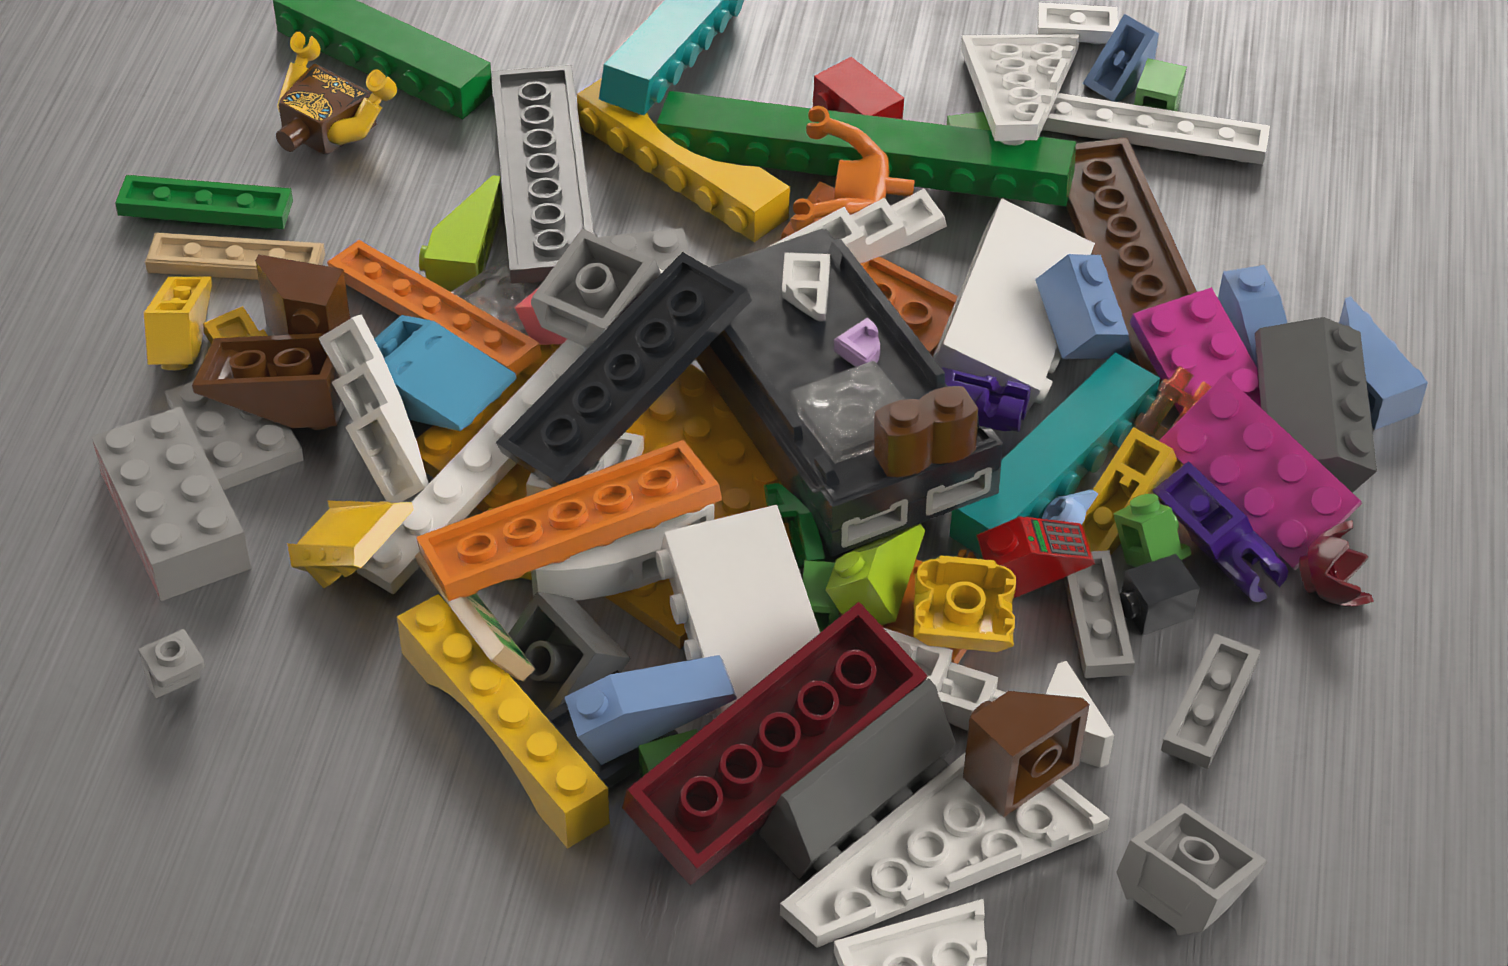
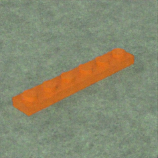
(416, 296)

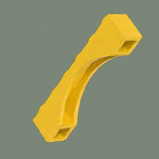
(736, 194)
(549, 768)

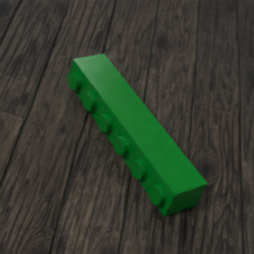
(408, 56)

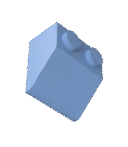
(1083, 309)

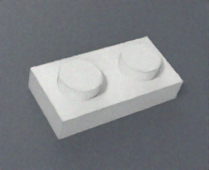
(1092, 23)

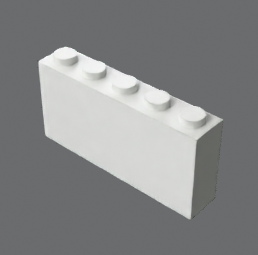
(999, 312)
(738, 594)

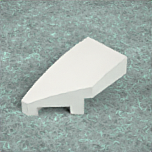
(807, 282)

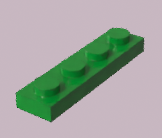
(204, 201)

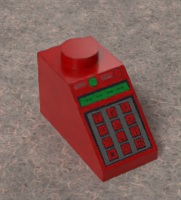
(1037, 550)

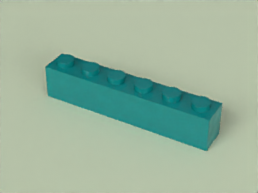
(662, 50)
(1062, 448)

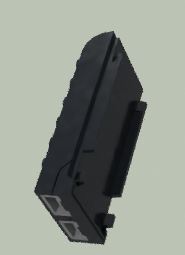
(781, 348)

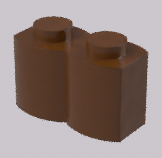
(925, 431)

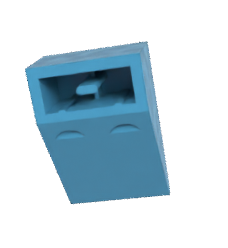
(440, 373)

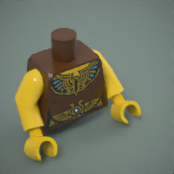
(323, 107)

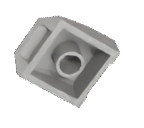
(591, 287)
(1186, 870)

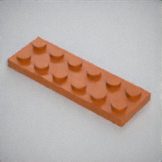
(567, 519)

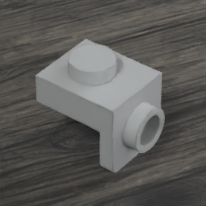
(171, 663)

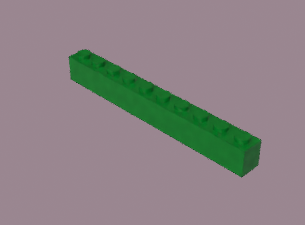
(918, 151)

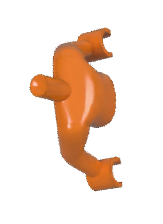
(857, 181)

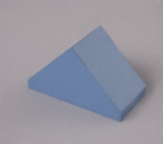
(1122, 60)

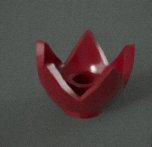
(1331, 566)

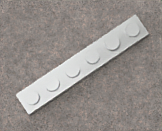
(1158, 128)

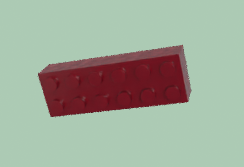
(741, 762)

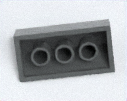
(1319, 394)
(860, 782)

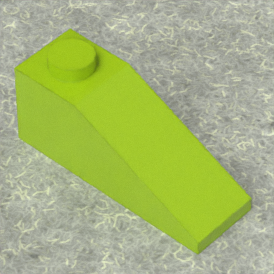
(464, 238)
(876, 574)

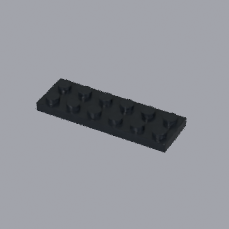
(624, 371)

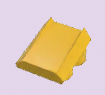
(346, 538)
(964, 604)

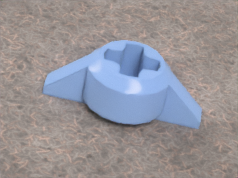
(1070, 507)

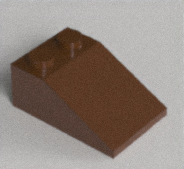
(273, 378)

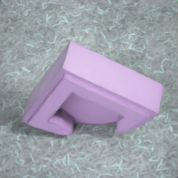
(859, 343)

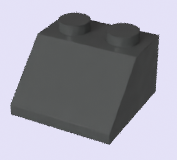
(563, 648)

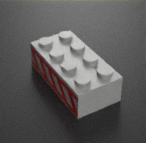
(171, 503)

